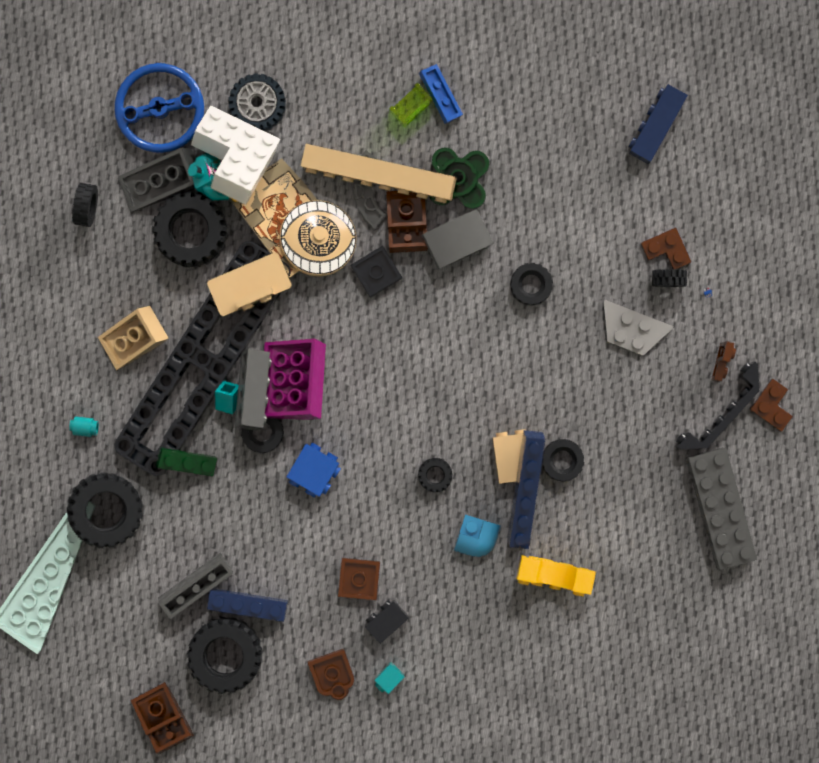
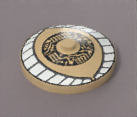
(317, 238)

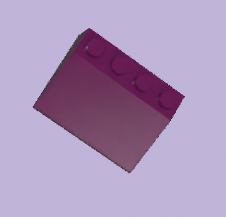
(295, 379)

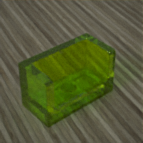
(411, 105)

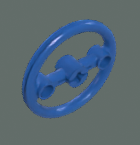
(151, 109)

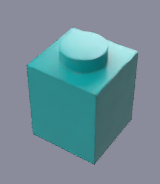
(226, 397)
(388, 678)

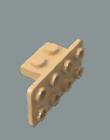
(249, 284)

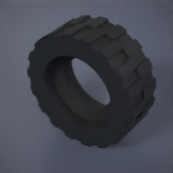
(84, 204)
(521, 273)
(266, 446)
(577, 460)

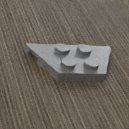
(631, 329)

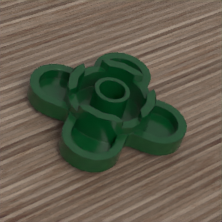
(470, 167)

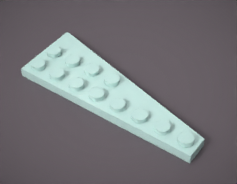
(36, 596)

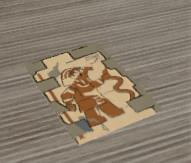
(271, 202)

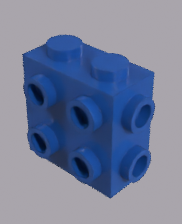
(313, 470)

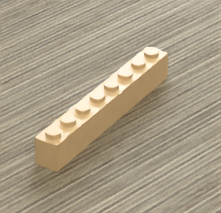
(378, 172)

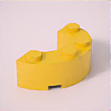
(556, 574)

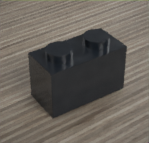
(386, 621)

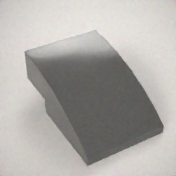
(457, 239)

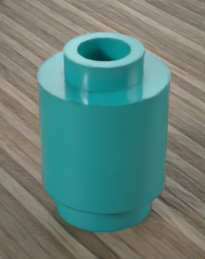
(84, 426)

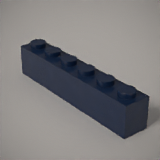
(526, 489)

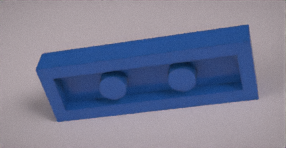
(440, 93)

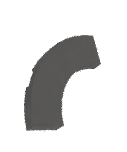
(366, 202)

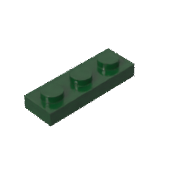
(186, 462)

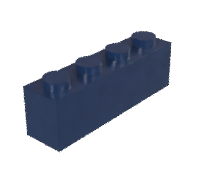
(657, 125)
(247, 604)

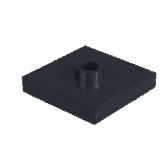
(376, 271)

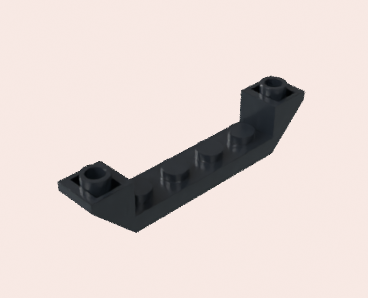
(751, 377)

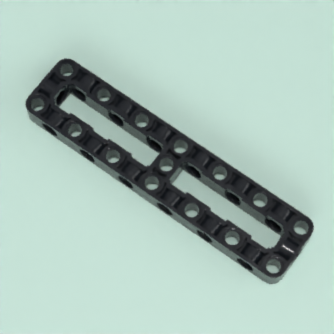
(178, 364)

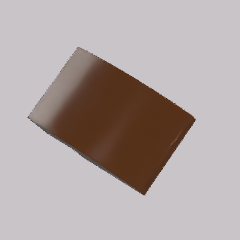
(406, 222)
(162, 718)

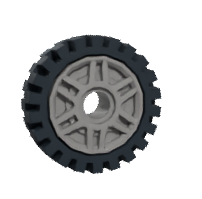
(253, 88)

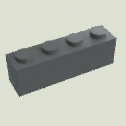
(252, 389)
(195, 585)

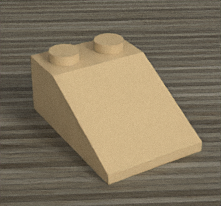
(133, 337)

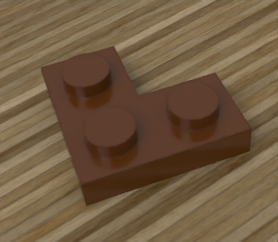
(668, 243)
(725, 354)
(767, 405)

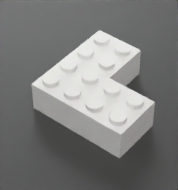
(242, 148)

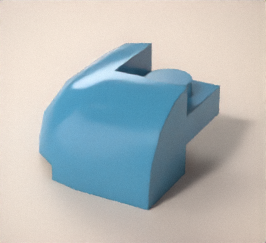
(476, 536)

